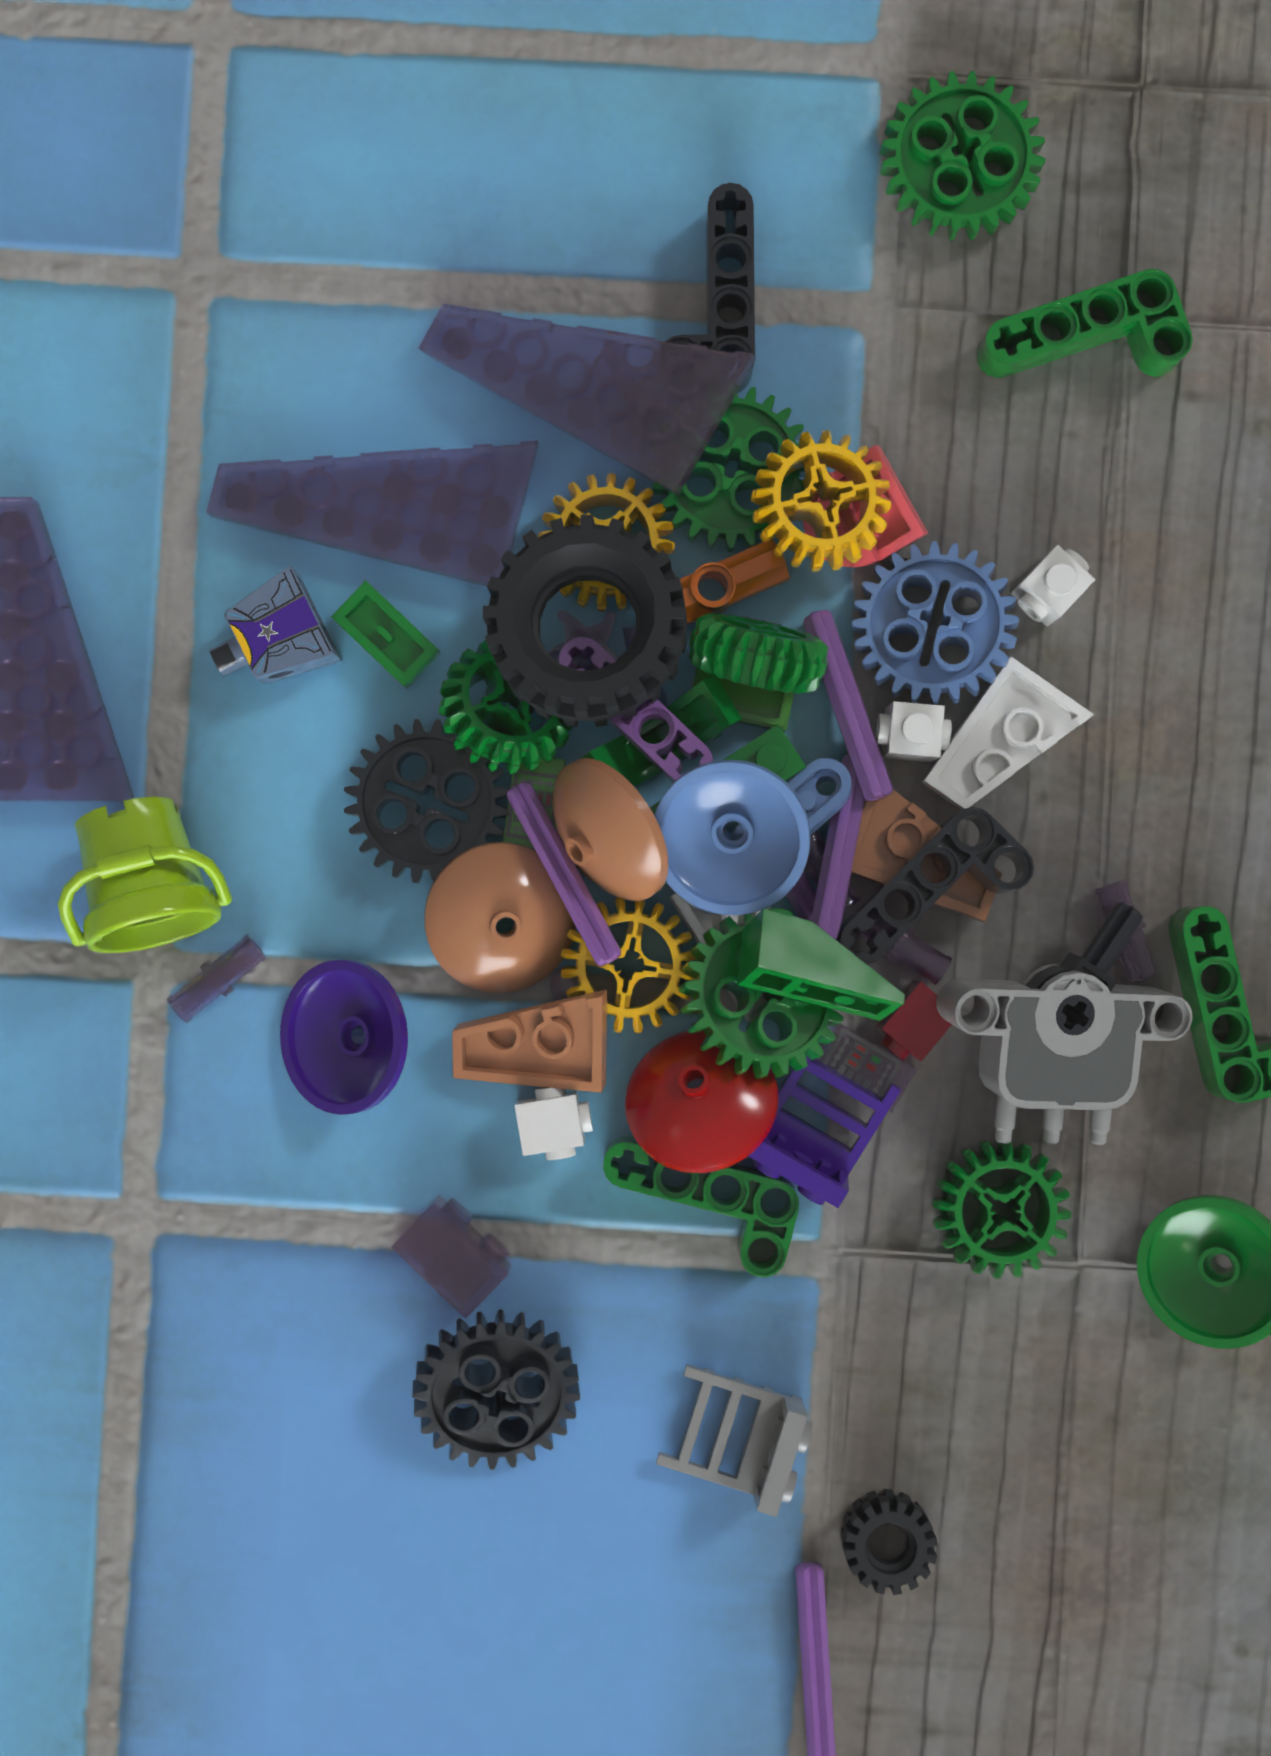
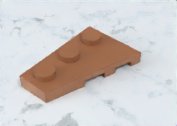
(537, 1045)

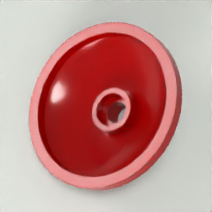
(703, 1125)

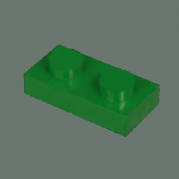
(385, 634)

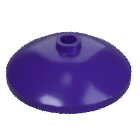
(326, 1042)

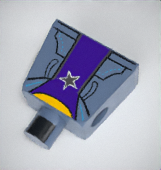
(276, 632)

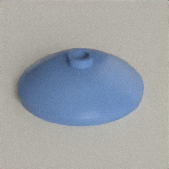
(727, 870)

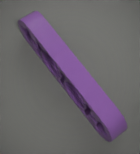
(630, 728)

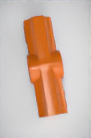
(739, 574)

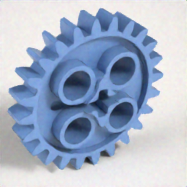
(978, 634)

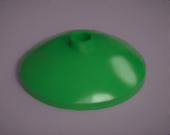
(1188, 1286)

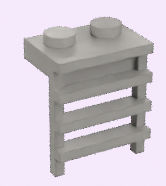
(770, 1448)

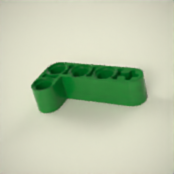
(1080, 332)
(1225, 999)
(697, 1193)

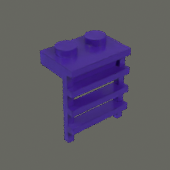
(809, 1155)

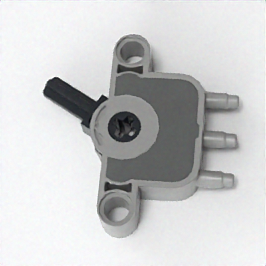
(1071, 1058)

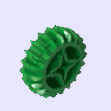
(758, 653)
(478, 722)
(1034, 1236)

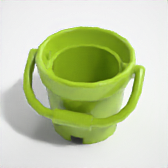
(140, 880)

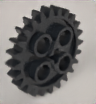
(409, 842)
(496, 1389)

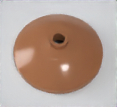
(609, 830)
(470, 900)

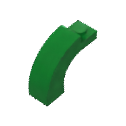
(703, 710)

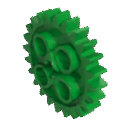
(1003, 142)
(718, 512)
(799, 1022)

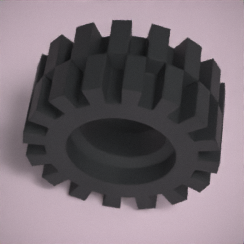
(888, 1572)

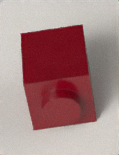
(915, 1025)

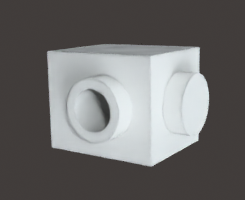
(1053, 585)
(913, 731)
(552, 1123)

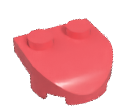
(903, 521)

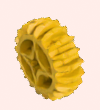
(859, 488)
(634, 509)
(673, 971)

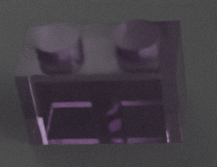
(454, 1255)

